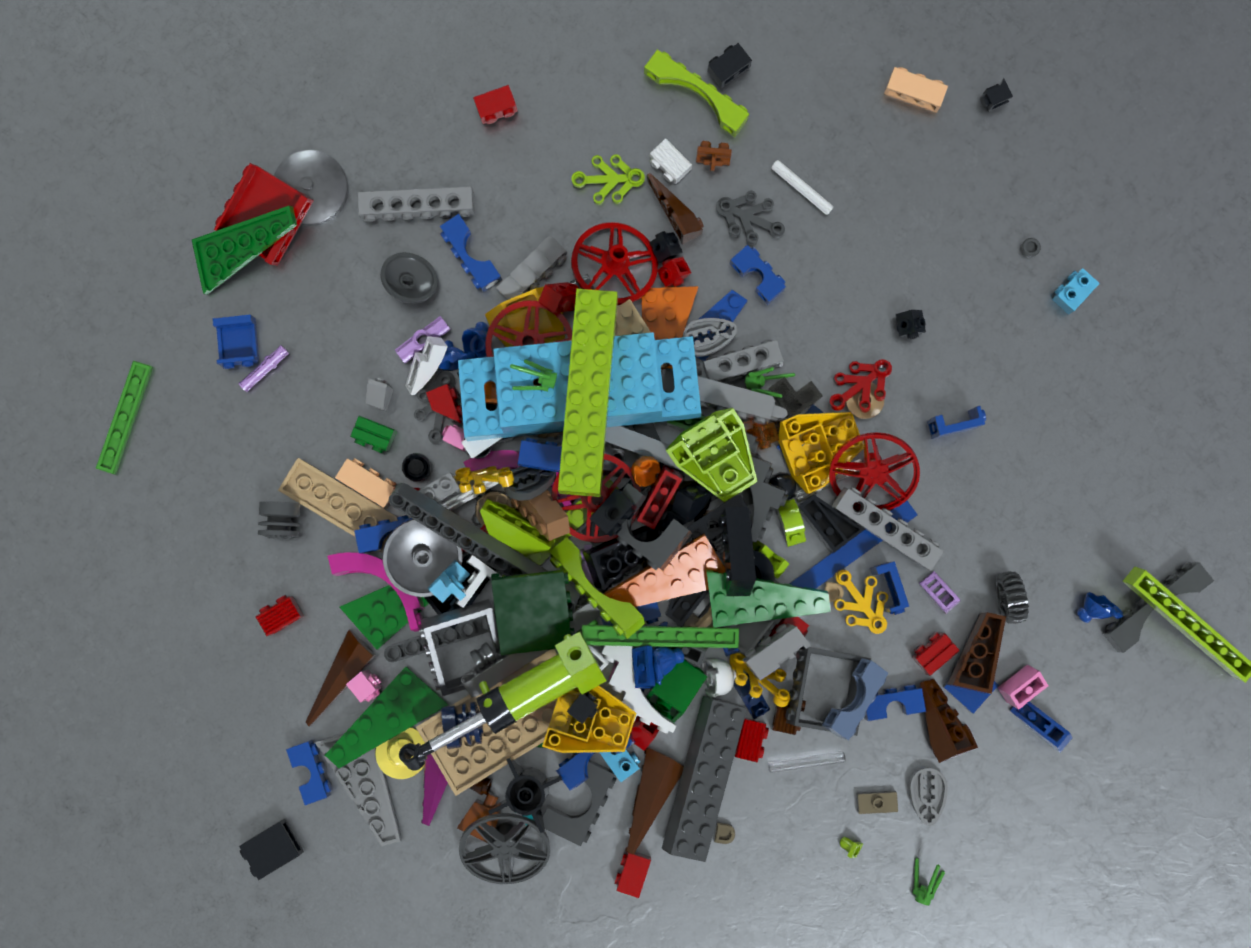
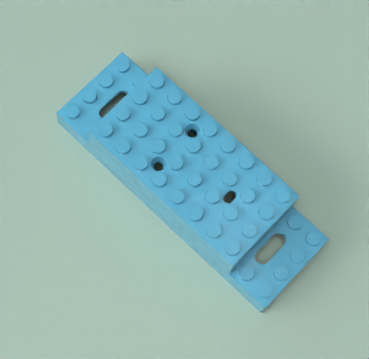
(634, 387)

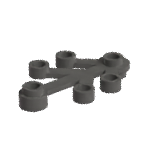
(747, 216)
(427, 409)

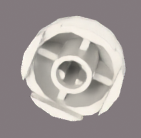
(720, 677)

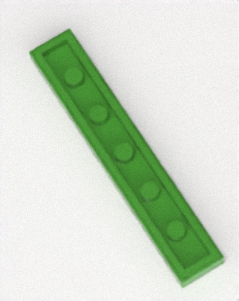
(124, 417)

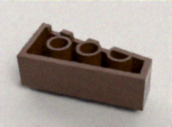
(980, 655)

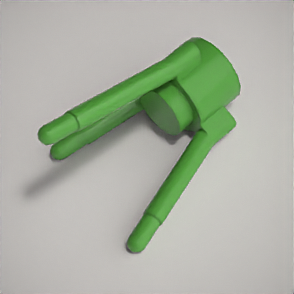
(546, 377)
(756, 380)
(926, 893)

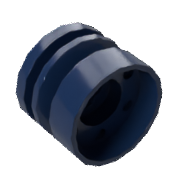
(451, 718)

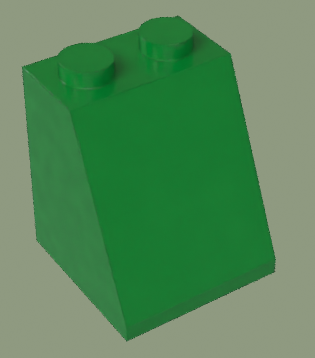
(676, 690)

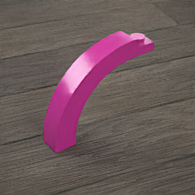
(503, 459)
(363, 563)

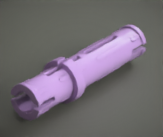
(260, 371)

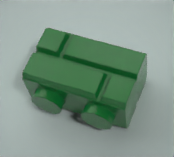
(374, 434)

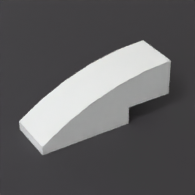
(425, 364)

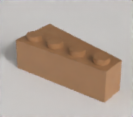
(544, 515)

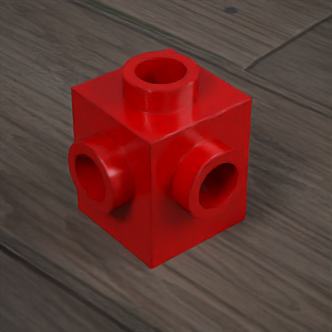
(674, 271)

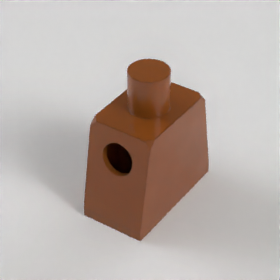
(478, 810)

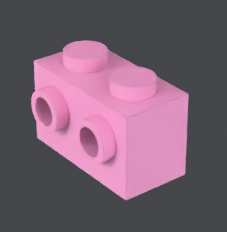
(365, 686)
(1023, 686)

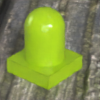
(851, 847)

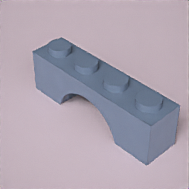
(868, 679)

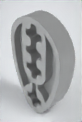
(715, 326)
(939, 792)

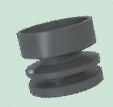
(279, 519)

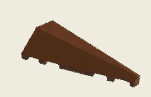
(348, 663)
(656, 784)

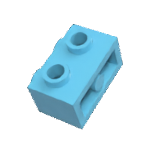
(1075, 290)
(622, 764)

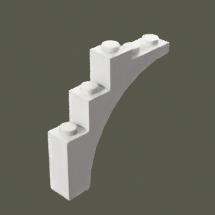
(634, 698)

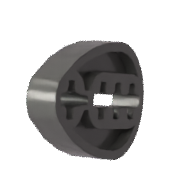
(529, 483)

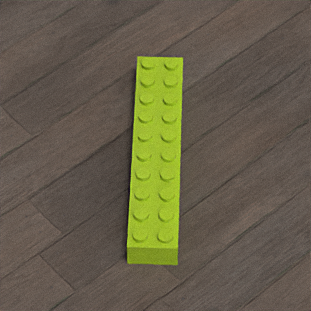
(588, 393)

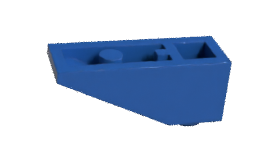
(1043, 726)

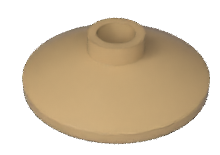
(876, 406)

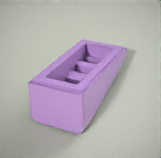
(949, 606)

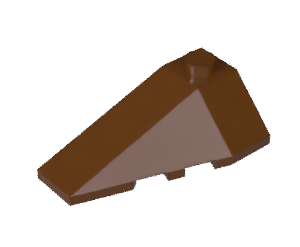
(679, 215)
(946, 732)

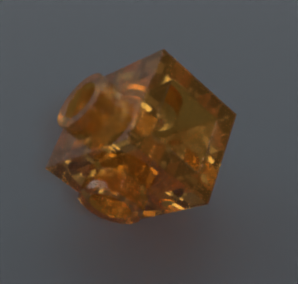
(766, 434)

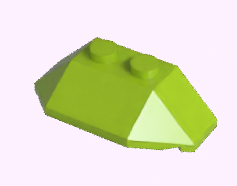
(512, 529)

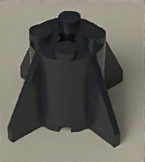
(527, 802)

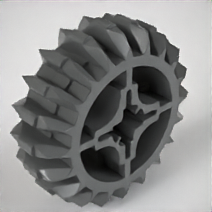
(1012, 597)

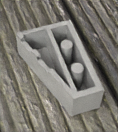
(775, 650)

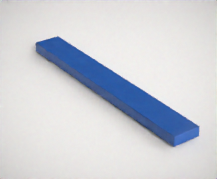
(849, 552)

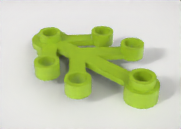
(610, 178)

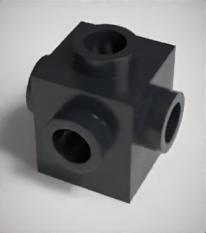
(665, 246)
(910, 324)

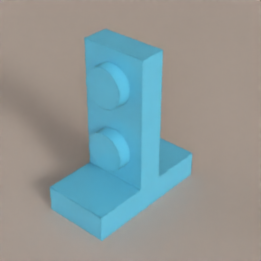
(450, 582)

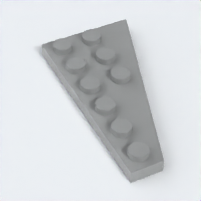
(369, 791)

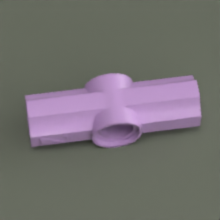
(435, 329)

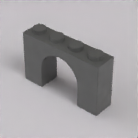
(659, 551)
(576, 827)

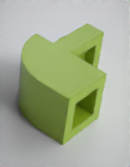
(792, 523)
(779, 564)

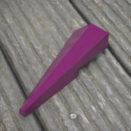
(433, 787)

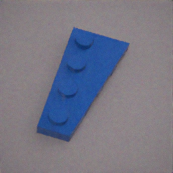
(727, 309)

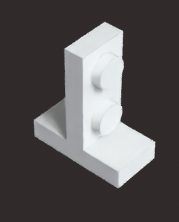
(475, 579)

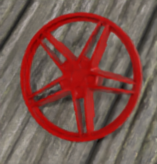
(615, 260)
(528, 336)
(876, 470)
(593, 503)

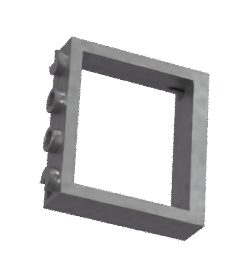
(448, 619)

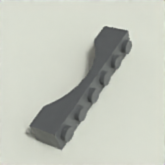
(1128, 629)

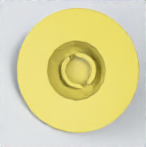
(388, 754)

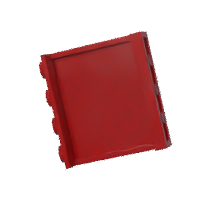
(260, 194)

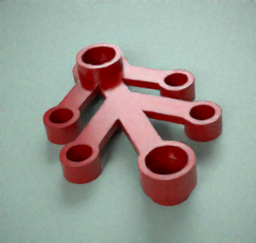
(862, 382)

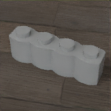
(533, 269)

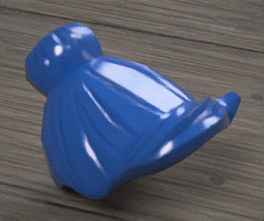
(475, 339)
(452, 355)
(1098, 608)
(665, 661)

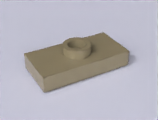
(877, 802)

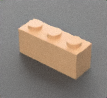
(916, 89)
(366, 482)

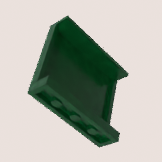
(531, 611)

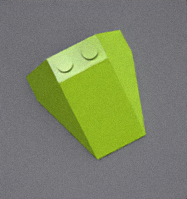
(716, 454)

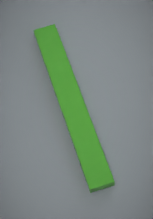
(663, 636)

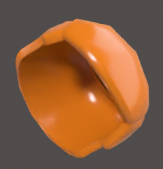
(645, 470)

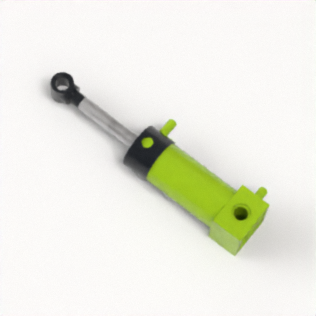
(506, 704)

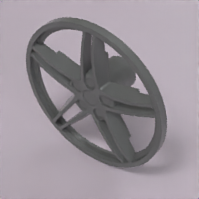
(504, 847)

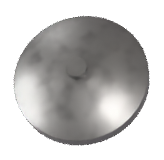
(318, 178)
(417, 557)

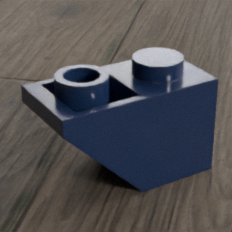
(755, 706)

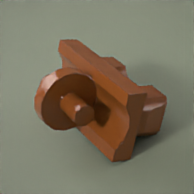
(713, 156)

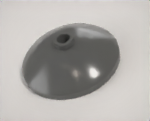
(410, 270)

